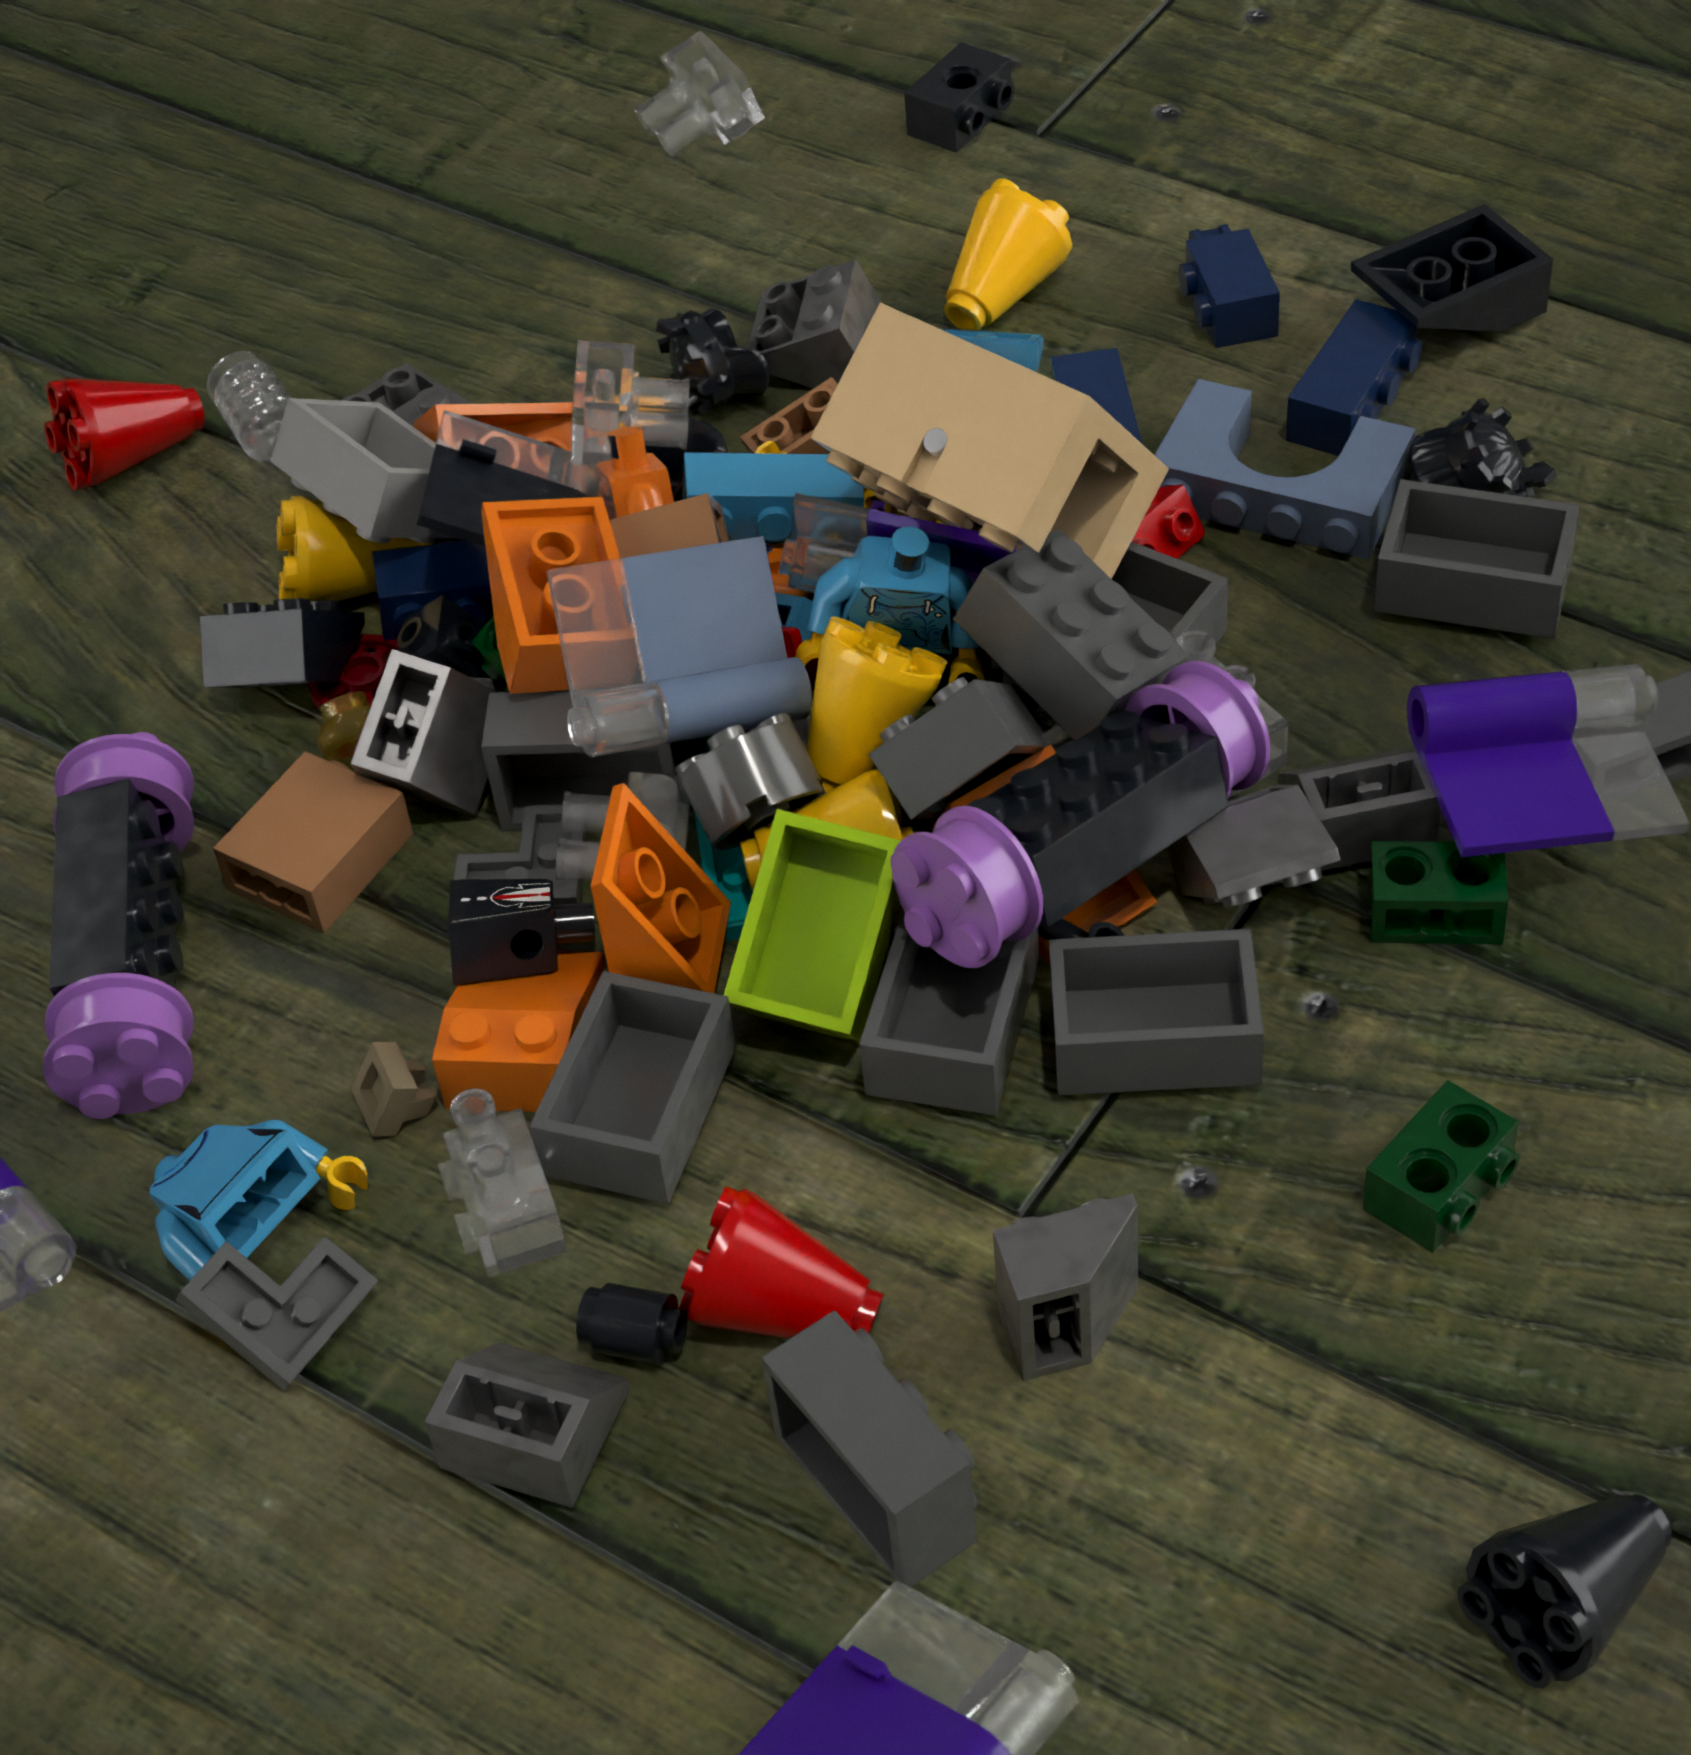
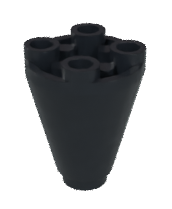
(1564, 1584)

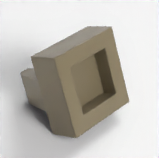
(389, 1089)

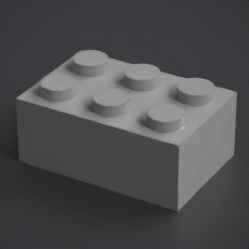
(359, 464)

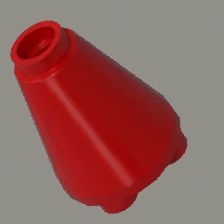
(116, 425)
(770, 1275)

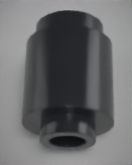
(631, 1323)

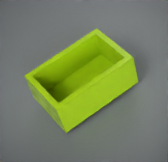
(816, 927)

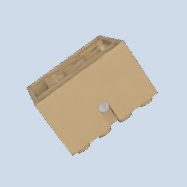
(984, 443)

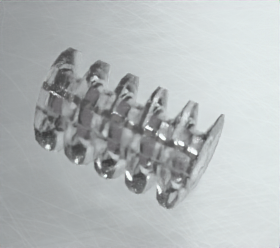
(249, 401)

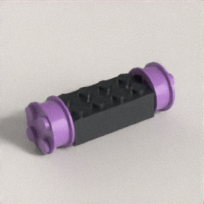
(1081, 815)
(115, 954)

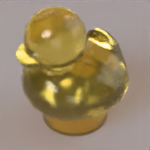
(342, 725)

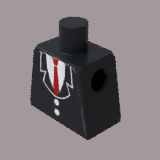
(510, 928)

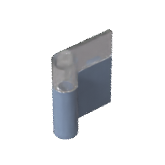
(674, 646)

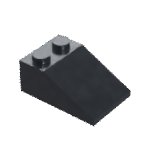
(1462, 274)

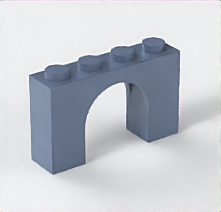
(1329, 509)

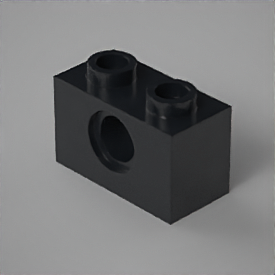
(958, 97)

